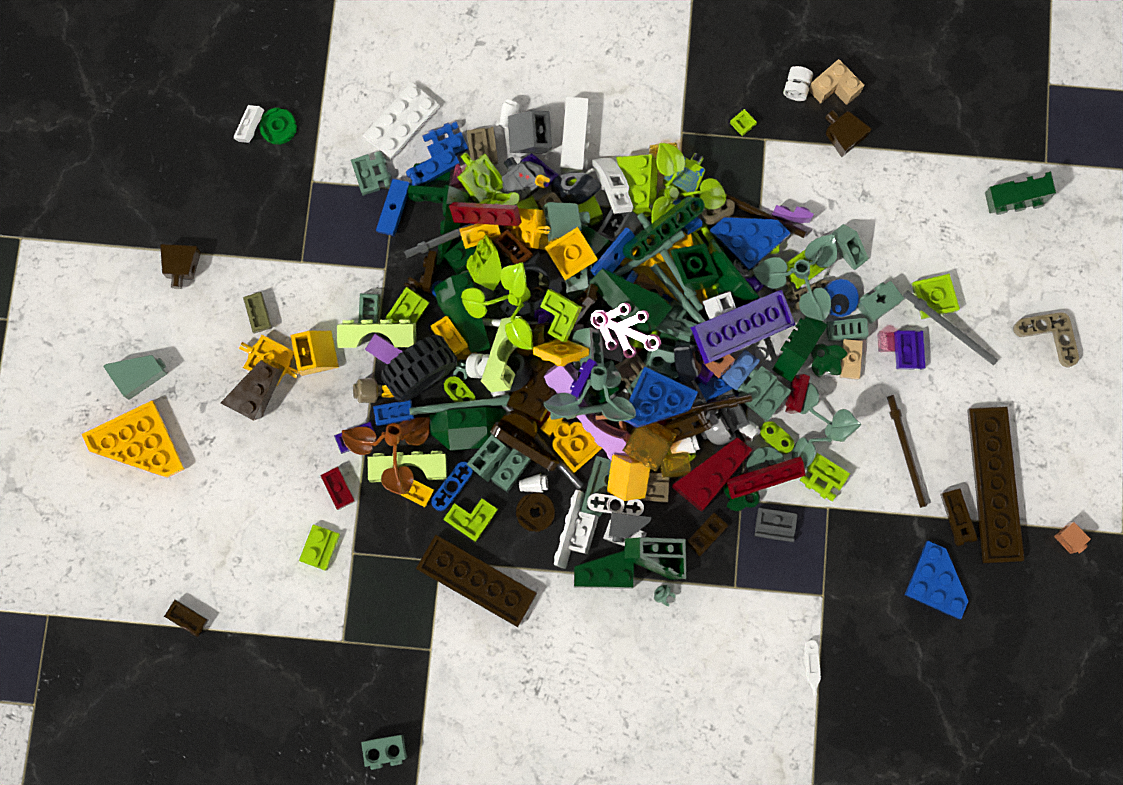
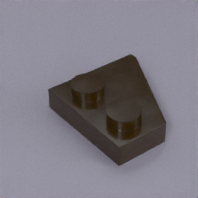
(586, 299)

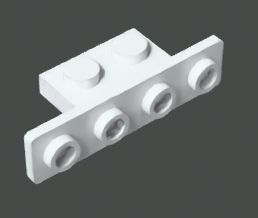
(577, 531)

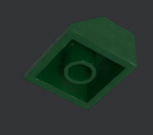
(695, 266)

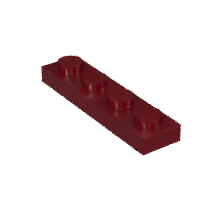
(485, 213)
(766, 477)

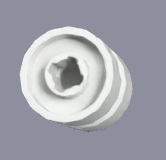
(798, 82)
(476, 365)

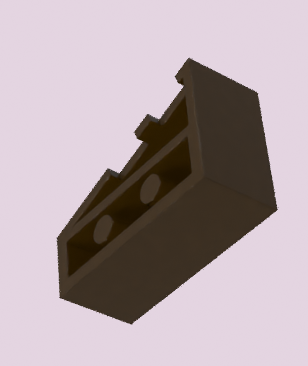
(255, 390)

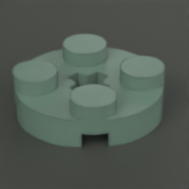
(760, 456)

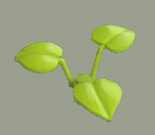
(669, 162)
(513, 279)

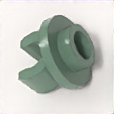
(461, 366)
(662, 593)

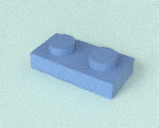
(740, 370)

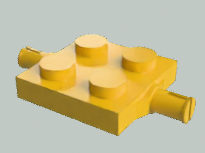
(530, 229)
(269, 349)

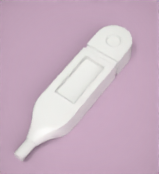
(812, 664)

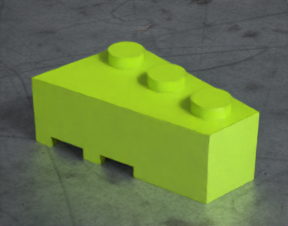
(641, 177)

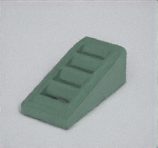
(376, 297)
(855, 336)

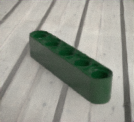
(655, 228)

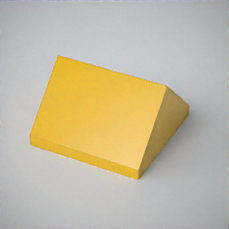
(627, 478)

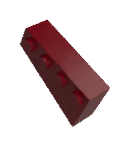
(709, 477)

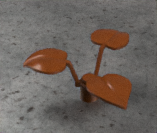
(361, 440)

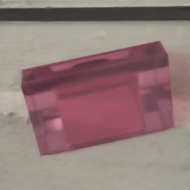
(455, 181)
(886, 341)

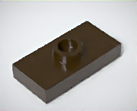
(186, 618)

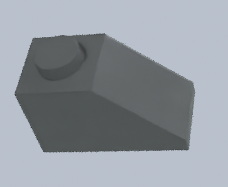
(626, 526)

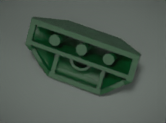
(729, 277)
(464, 427)

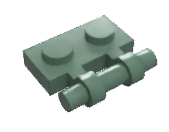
(365, 173)

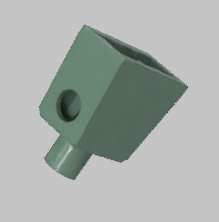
(563, 219)

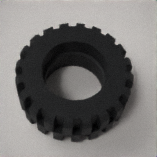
(536, 263)
(419, 368)

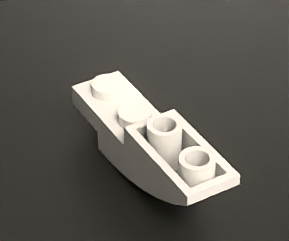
(614, 183)

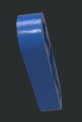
(438, 494)

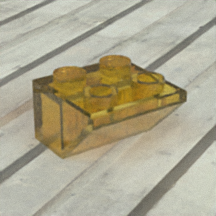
(649, 444)

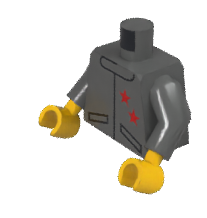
(523, 178)

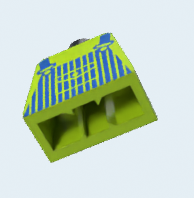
(690, 177)

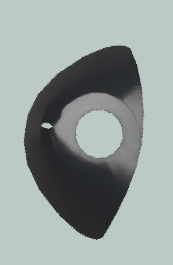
(580, 192)
(685, 360)

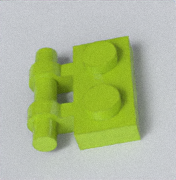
(828, 472)

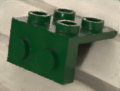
(431, 191)

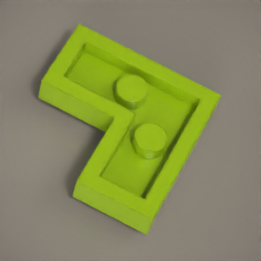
(565, 314)
(474, 523)

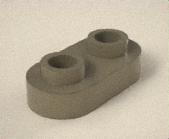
(715, 215)

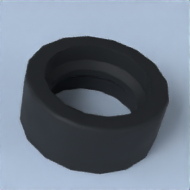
(523, 374)

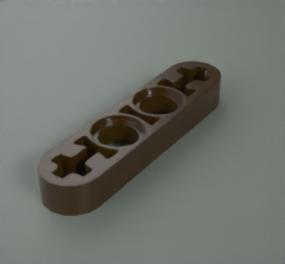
(524, 446)

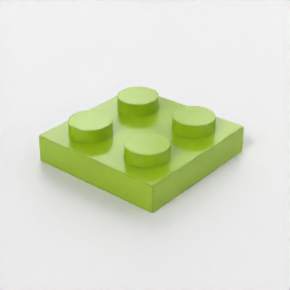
(938, 294)

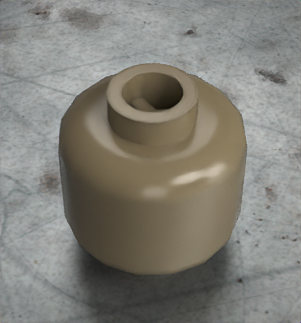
(366, 390)

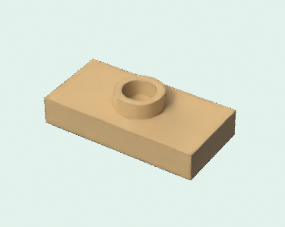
(852, 362)

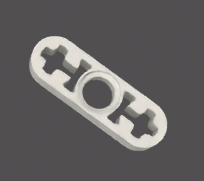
(600, 507)

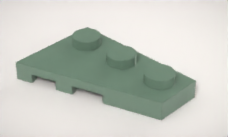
(597, 484)

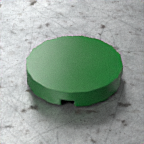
(277, 126)

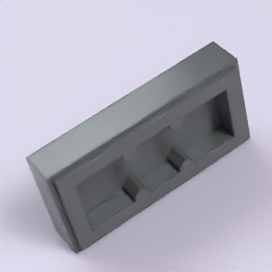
(734, 416)

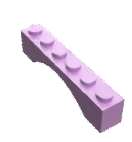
(605, 435)

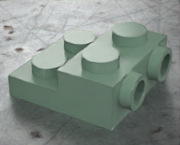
(765, 391)

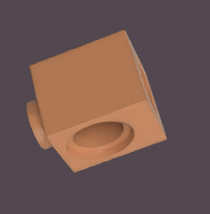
(722, 367)
(1072, 538)

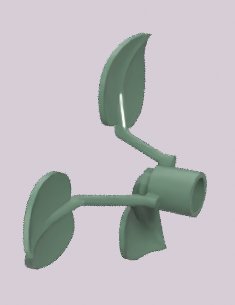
(774, 271)
(601, 378)
(839, 429)

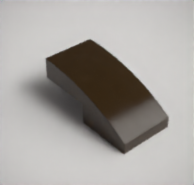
(706, 534)

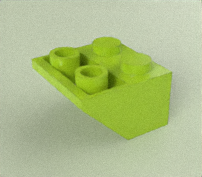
(485, 264)

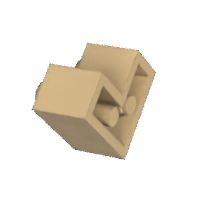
(836, 80)

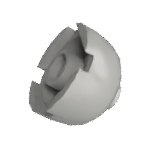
(720, 432)

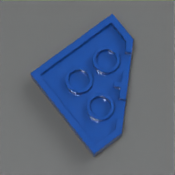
(749, 238)
(658, 398)
(937, 582)

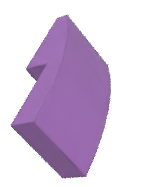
(800, 215)
(382, 349)

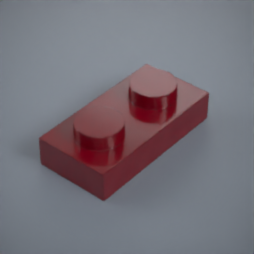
(798, 390)
(337, 488)

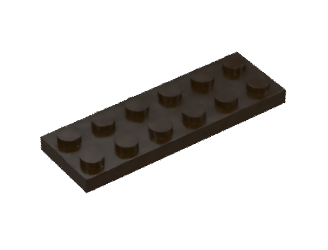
(476, 581)

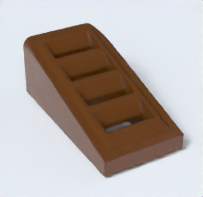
(503, 239)

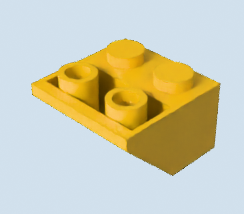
(314, 352)

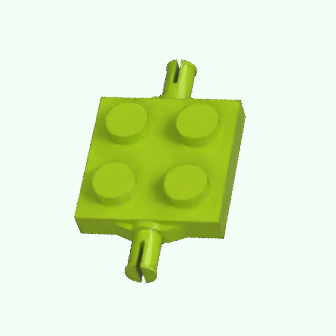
(480, 177)

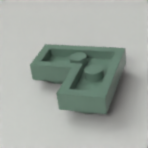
(675, 323)

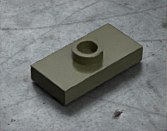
(257, 312)

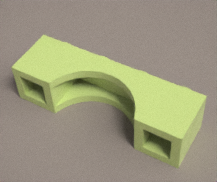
(351, 334)
(497, 373)
(433, 464)

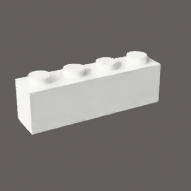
(574, 135)

